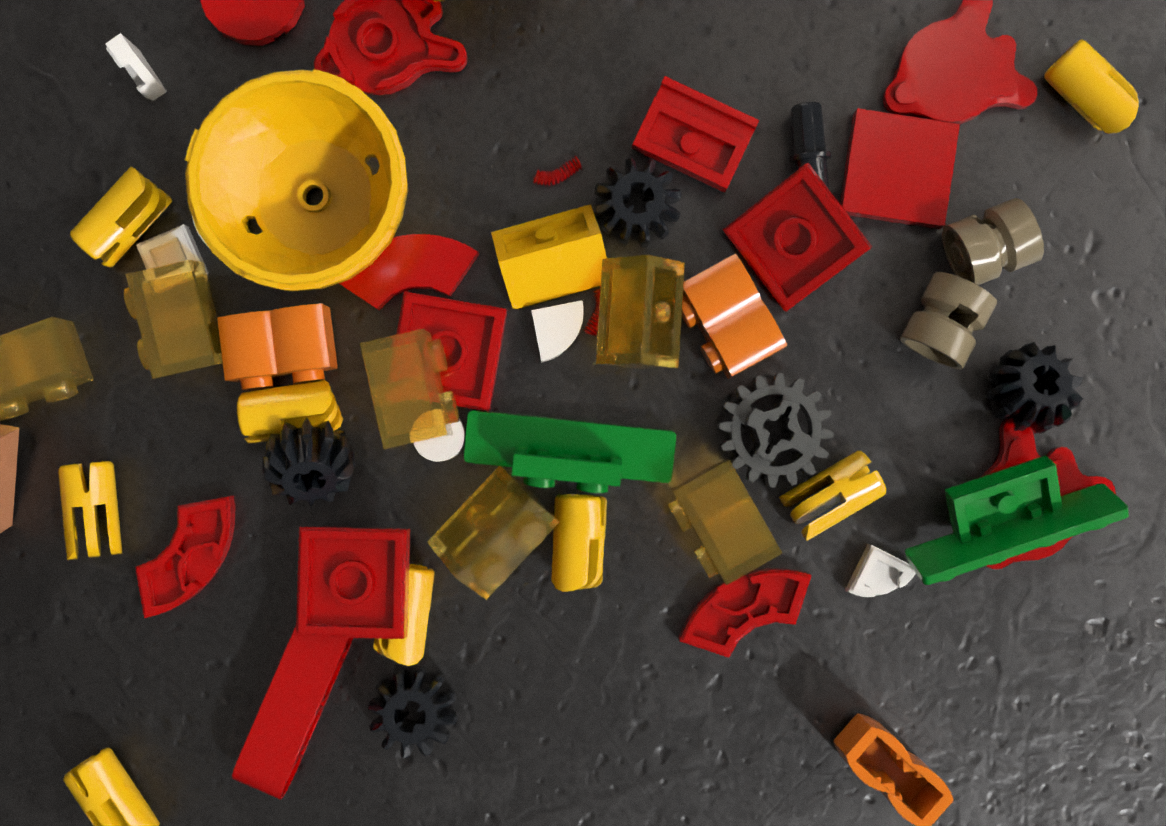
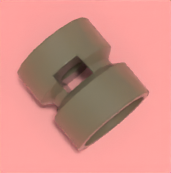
(1003, 239)
(948, 320)

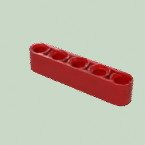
(290, 712)

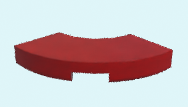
(413, 263)
(191, 557)
(744, 604)

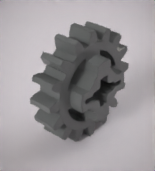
(795, 440)

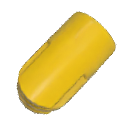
(1094, 88)
(120, 217)
(268, 409)
(848, 485)
(75, 494)
(578, 541)
(411, 649)
(108, 792)

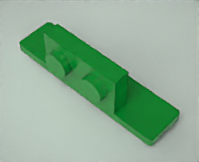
(569, 450)
(1010, 516)

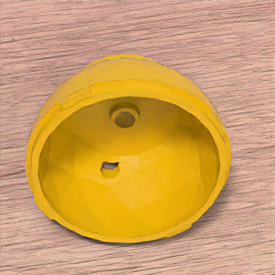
(263, 157)

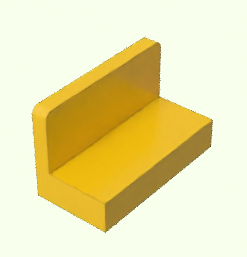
(550, 256)

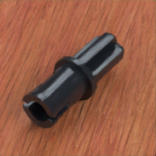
(810, 138)

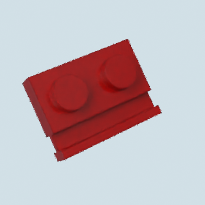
(695, 134)

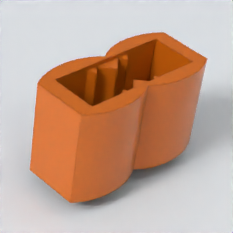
(730, 317)
(277, 345)
(888, 767)

